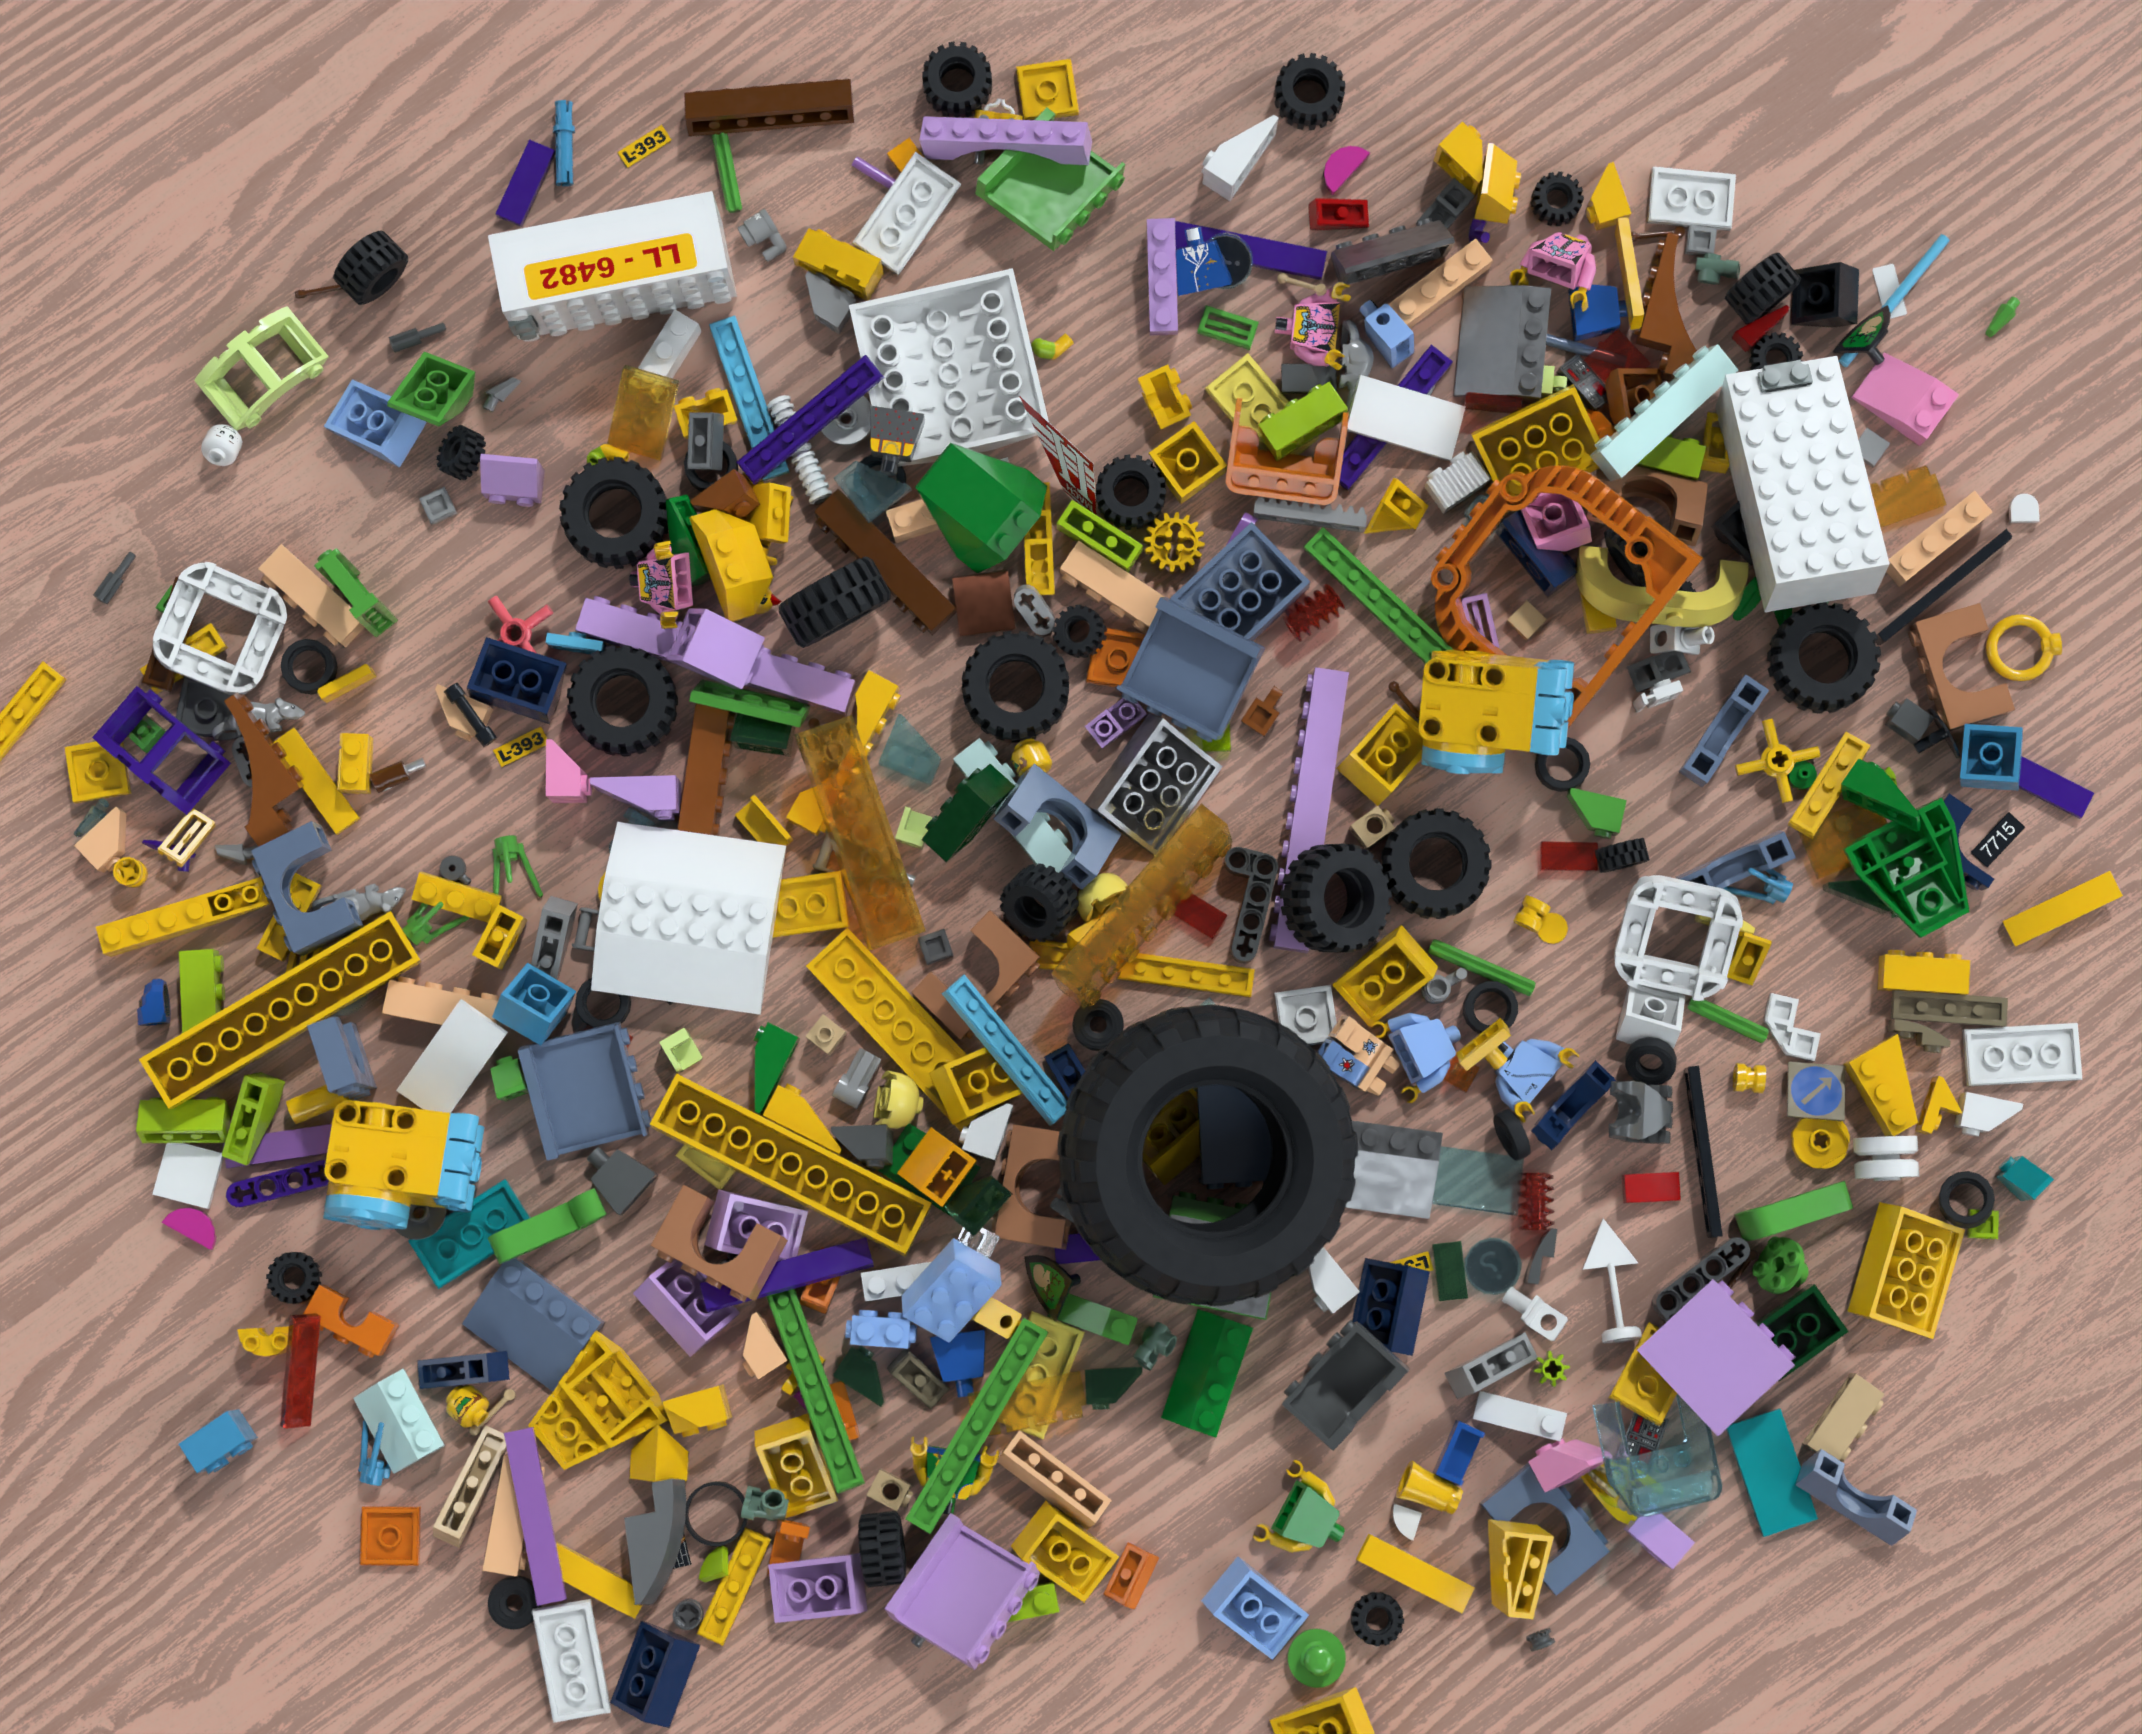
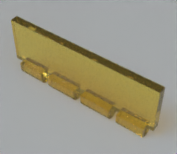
(1904, 499)
(1041, 1400)

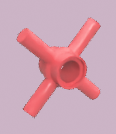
(525, 625)

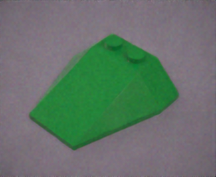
(981, 504)
(1915, 871)

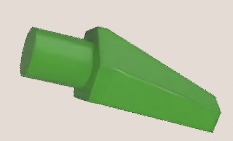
(2003, 316)

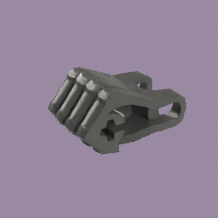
(1642, 1112)

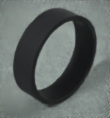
(687, 1521)

